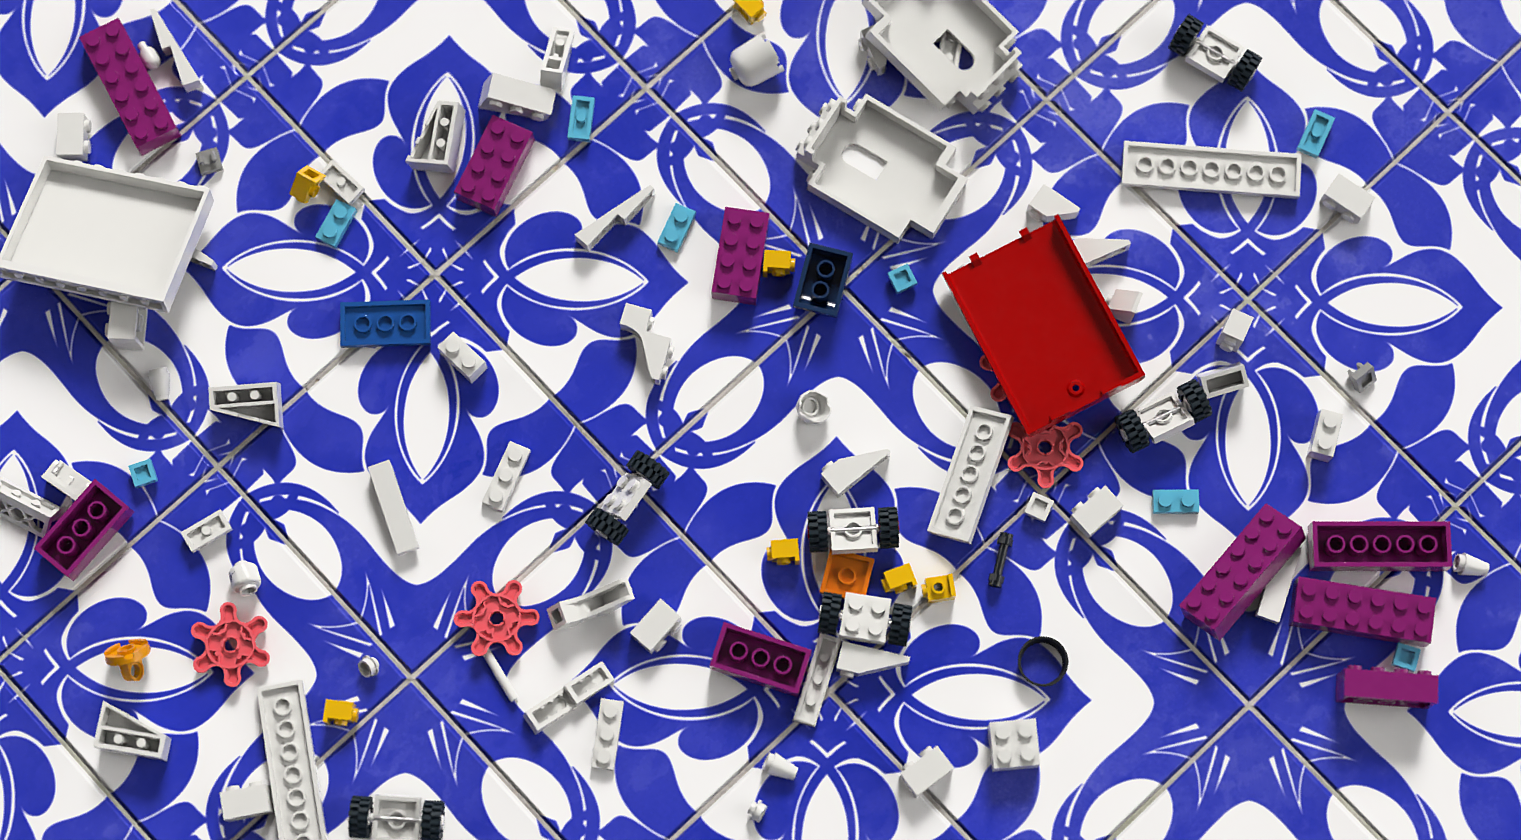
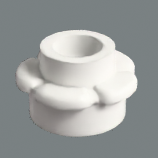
(368, 666)
(757, 811)

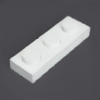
(506, 476)
(607, 734)

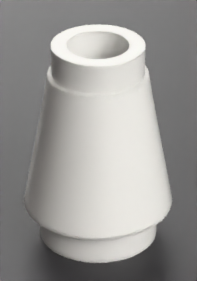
(160, 383)
(1469, 565)
(778, 766)

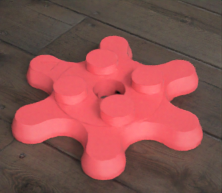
(1046, 464)
(489, 604)
(230, 628)

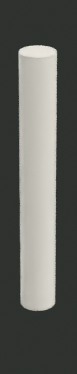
(501, 677)

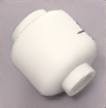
(244, 578)

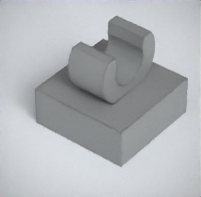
(209, 161)
(1362, 377)

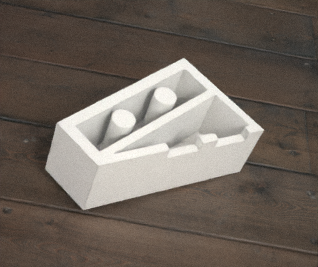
(516, 97)
(440, 140)
(249, 401)
(129, 736)

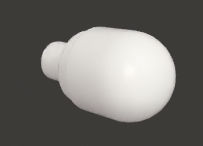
(148, 56)

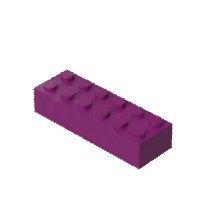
(130, 86)
(1379, 546)
(1242, 571)
(1362, 611)

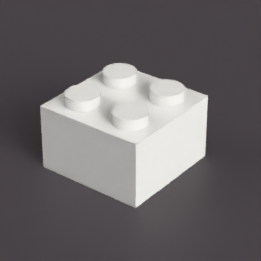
(126, 326)
(1014, 745)

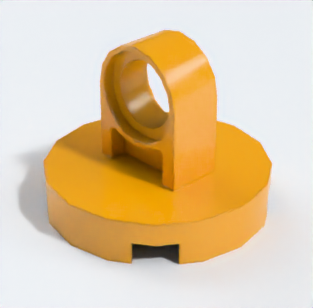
(128, 656)

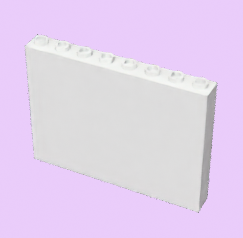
(105, 233)

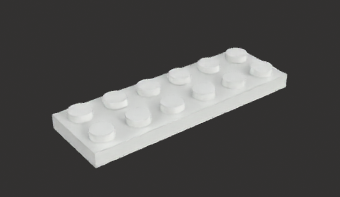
(970, 474)

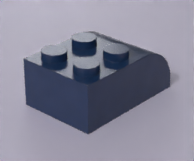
(823, 280)

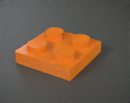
(847, 574)

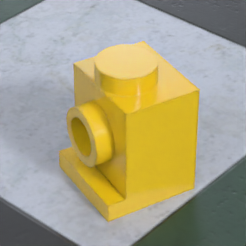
(750, 9)
(306, 184)
(778, 263)
(784, 551)
(899, 579)
(947, 593)
(340, 712)

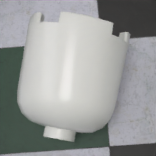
(754, 61)

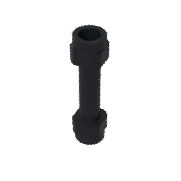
(996, 579)

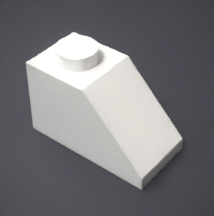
(1050, 203)
(1124, 304)

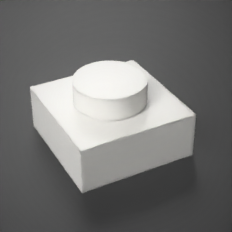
(1038, 507)

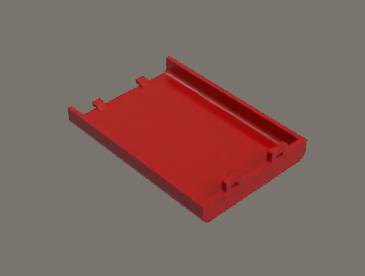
(1044, 327)

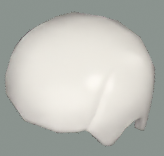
(813, 407)

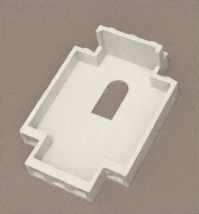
(907, 37)
(912, 187)

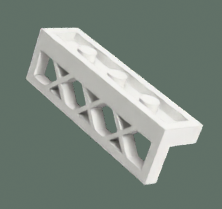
(31, 506)

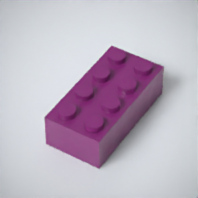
(494, 165)
(740, 255)
(84, 530)
(760, 659)
(1387, 688)

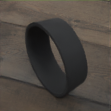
(1057, 645)

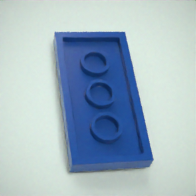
(385, 323)

